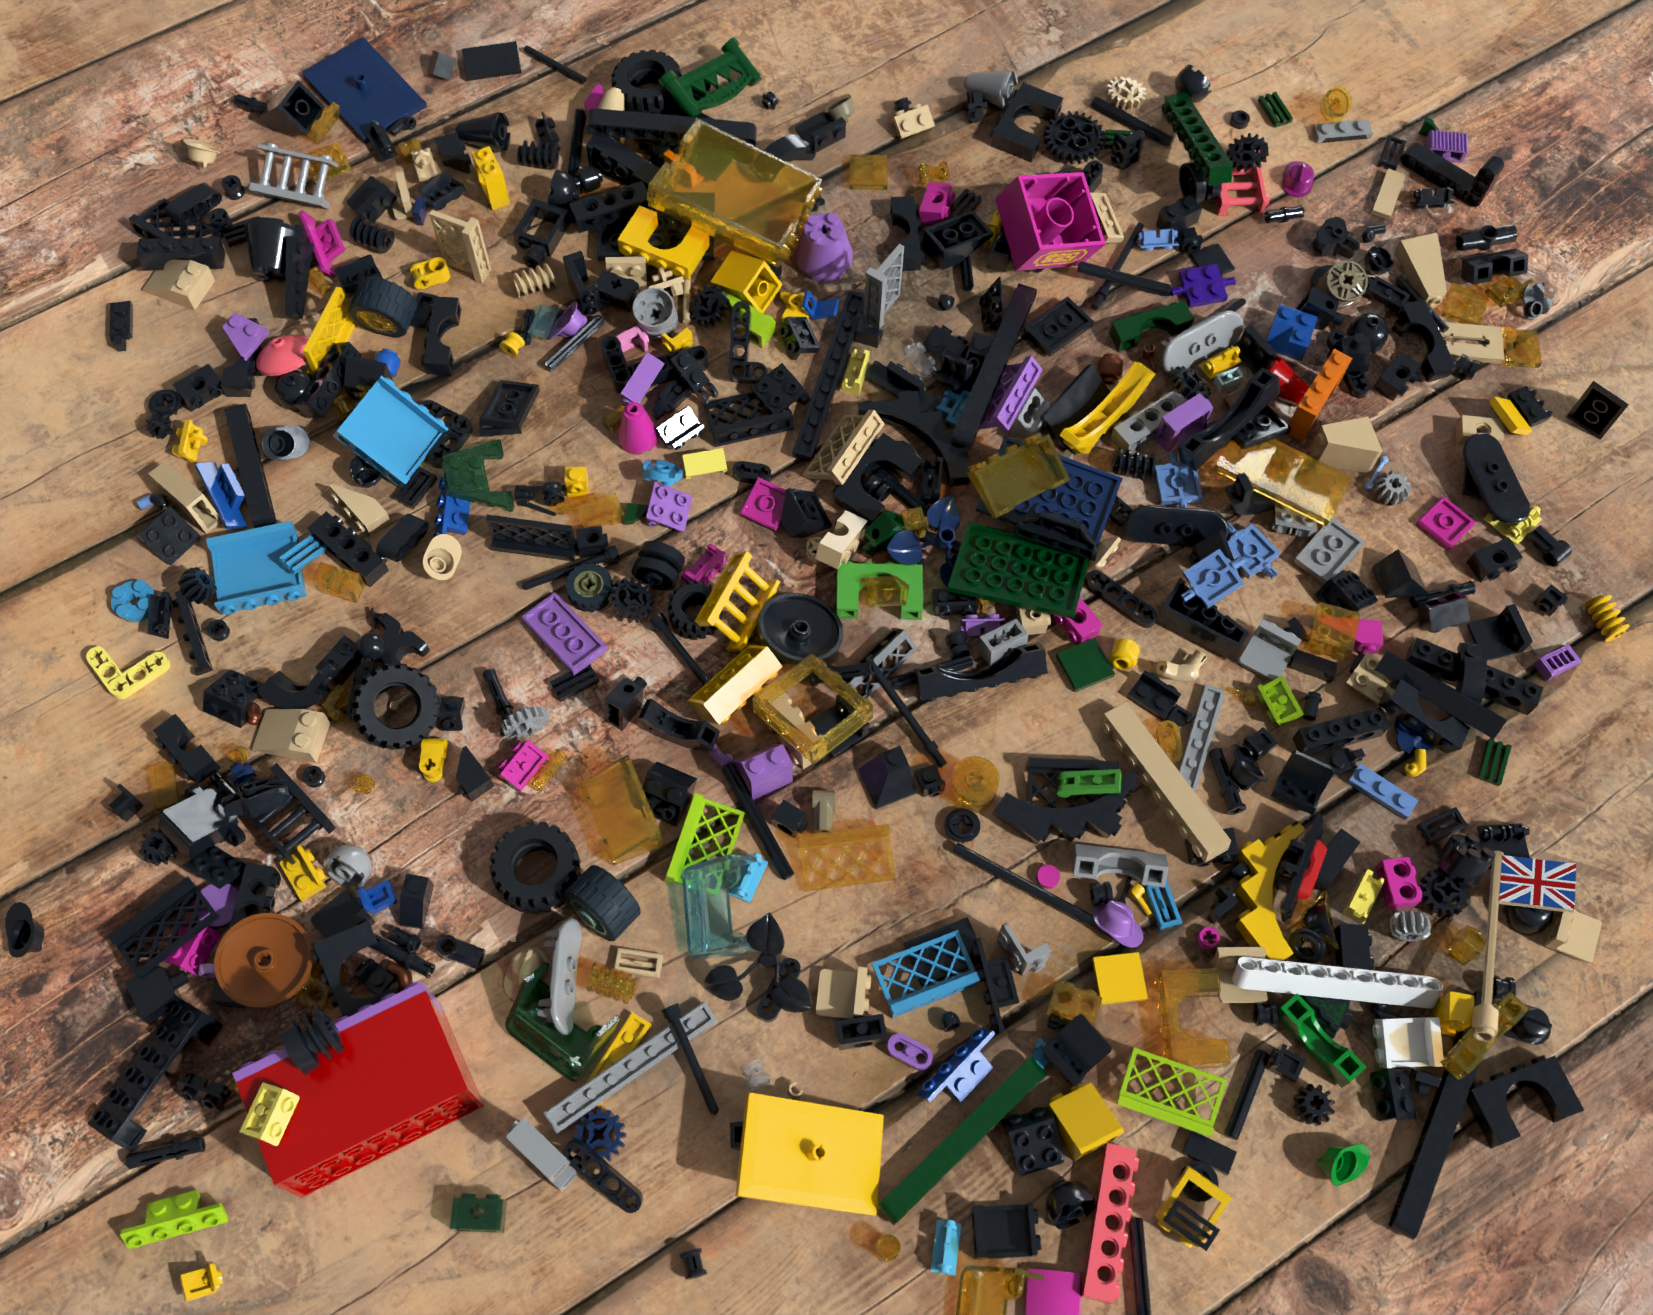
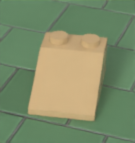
(181, 283)
(292, 734)

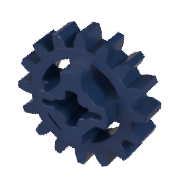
(607, 1127)

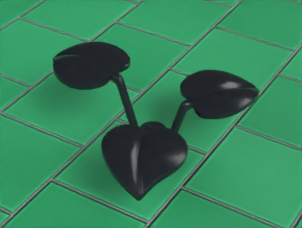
(767, 937)

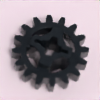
(1248, 152)
(709, 305)
(1190, 383)
(630, 600)
(1451, 891)

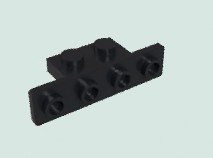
(897, 379)
(998, 983)

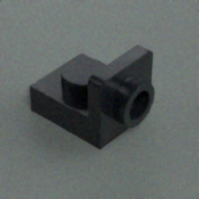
(1189, 240)
(930, 781)
(1224, 905)
(374, 976)

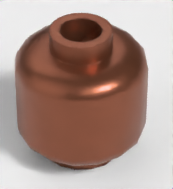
(1110, 368)

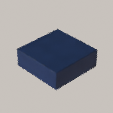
(419, 211)

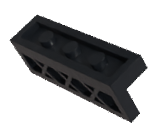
(878, 653)

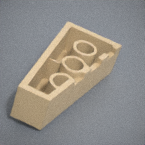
(795, 716)

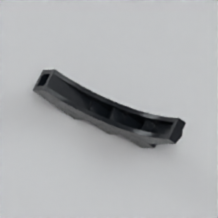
(928, 427)
(1035, 820)

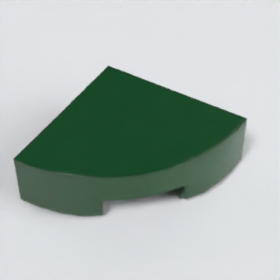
(1427, 125)
(634, 513)

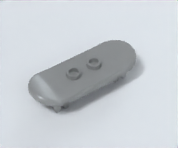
(1201, 340)
(563, 975)

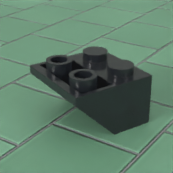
(668, 792)

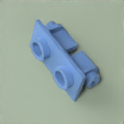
(1165, 239)

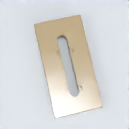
(1490, 353)

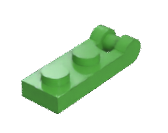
(1089, 782)

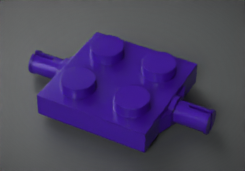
(1202, 285)

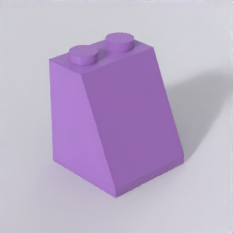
(765, 770)

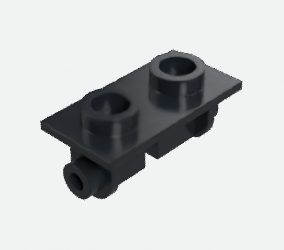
(546, 127)
(380, 141)
(1440, 199)
(159, 615)
(193, 1088)

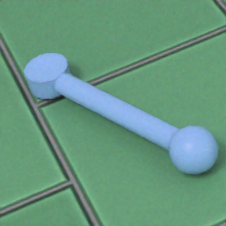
(1369, 485)

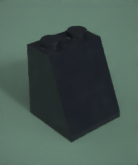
(292, 110)

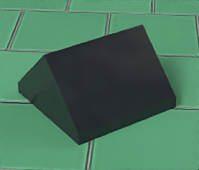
(1398, 576)

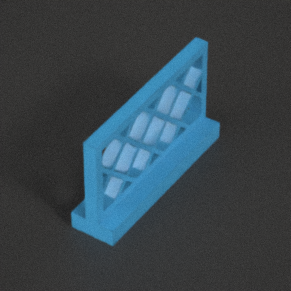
(931, 993)

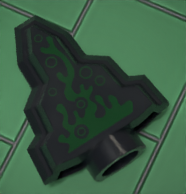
(1330, 1013)

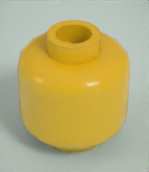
(1124, 654)

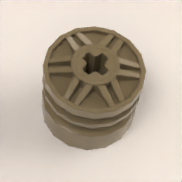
(1333, 282)

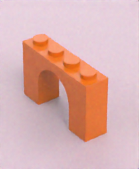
(1318, 393)

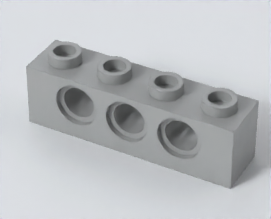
(1146, 430)

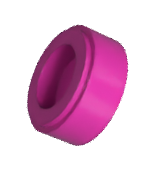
(1048, 876)

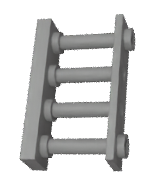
(281, 191)

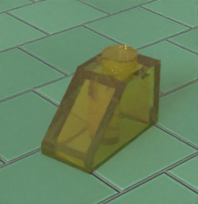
(1466, 945)

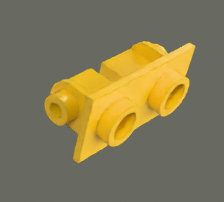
(1221, 362)

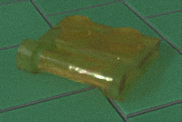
(1527, 348)

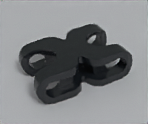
(399, 642)

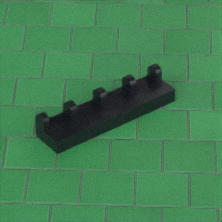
(193, 633)

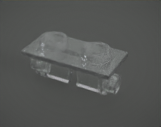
(916, 352)

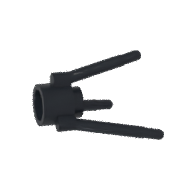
(526, 493)

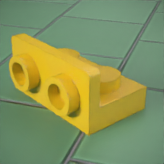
(303, 874)

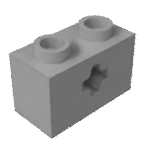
(1001, 642)

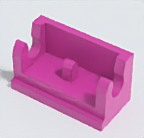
(706, 566)

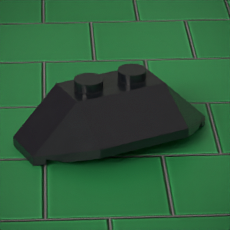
(1058, 533)

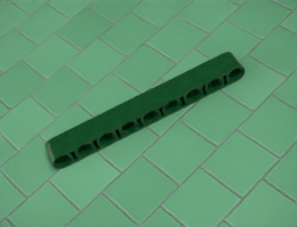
(961, 1141)

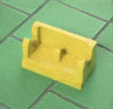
(855, 372)
(704, 462)
(1363, 897)

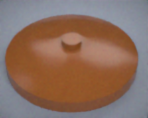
(264, 961)

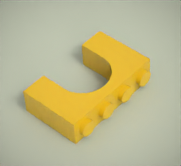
(680, 260)

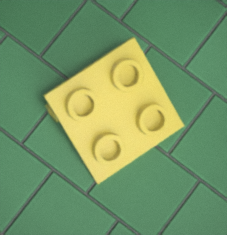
(1517, 531)

